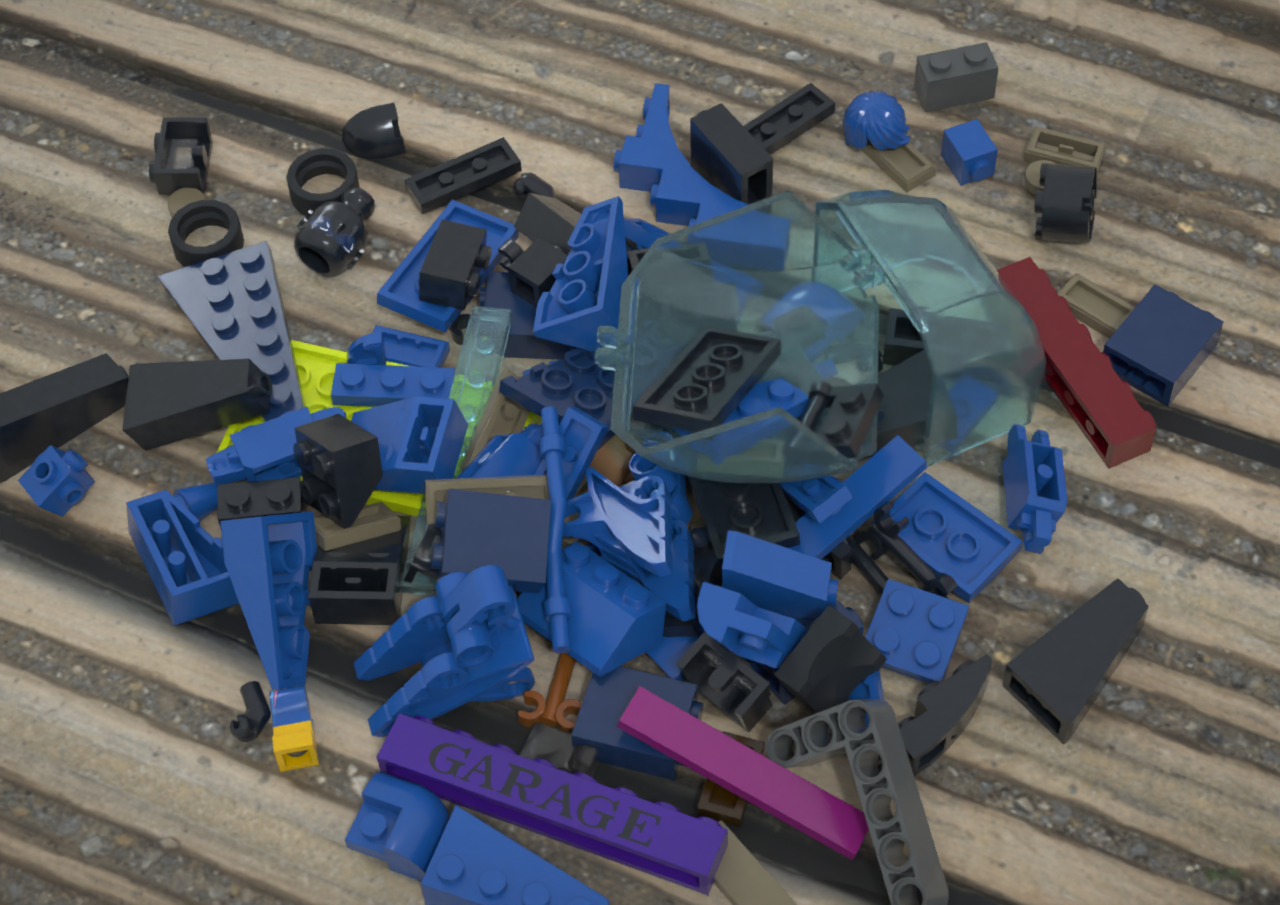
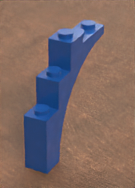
(657, 166)

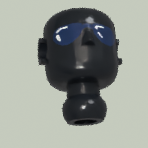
(334, 233)

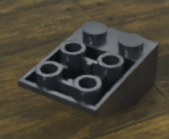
(360, 580)

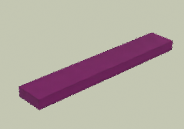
(745, 772)

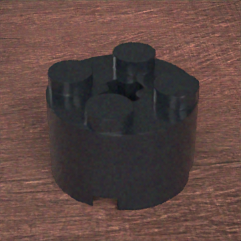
(1066, 203)

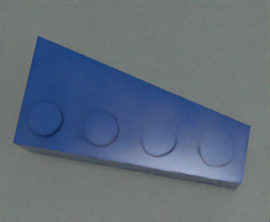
(488, 868)

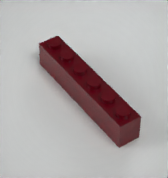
(1081, 373)

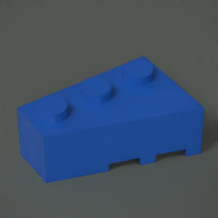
(180, 557)

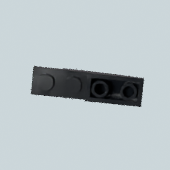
(943, 713)

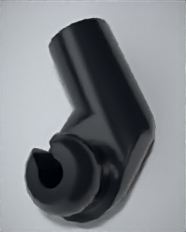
(533, 184)
(255, 717)

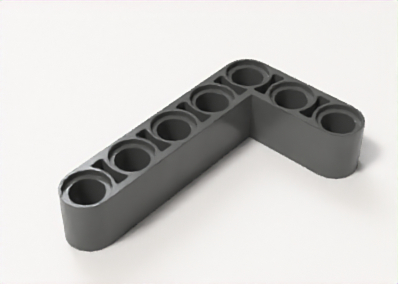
(875, 790)

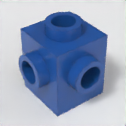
(57, 480)

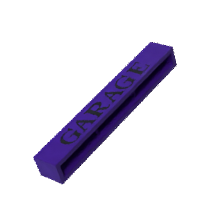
(556, 803)

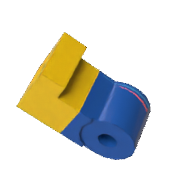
(293, 728)

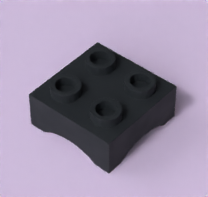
(829, 662)

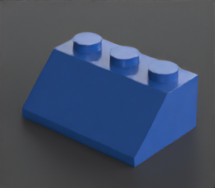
(610, 612)

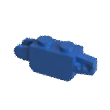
(264, 449)
(508, 455)
(1033, 487)

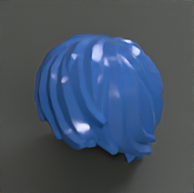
(877, 119)

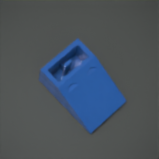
(416, 440)

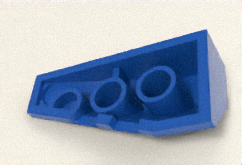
(588, 281)
(270, 575)

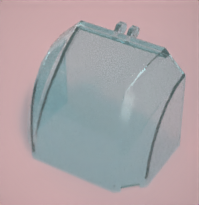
(756, 273)
(971, 323)

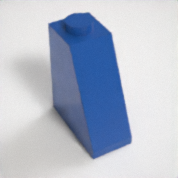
(777, 577)

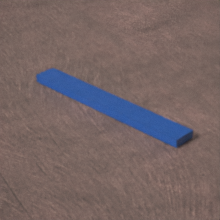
(871, 488)

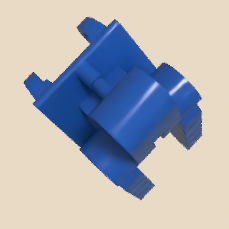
(636, 528)
(467, 647)

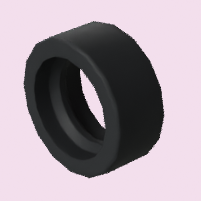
(317, 163)
(203, 214)

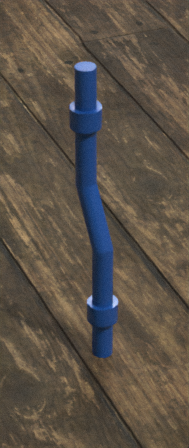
(557, 605)

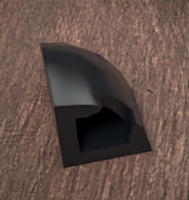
(374, 133)

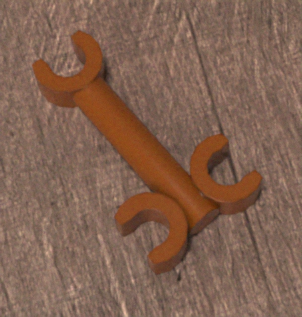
(555, 708)

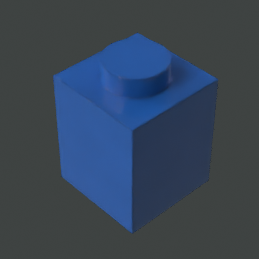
(969, 152)

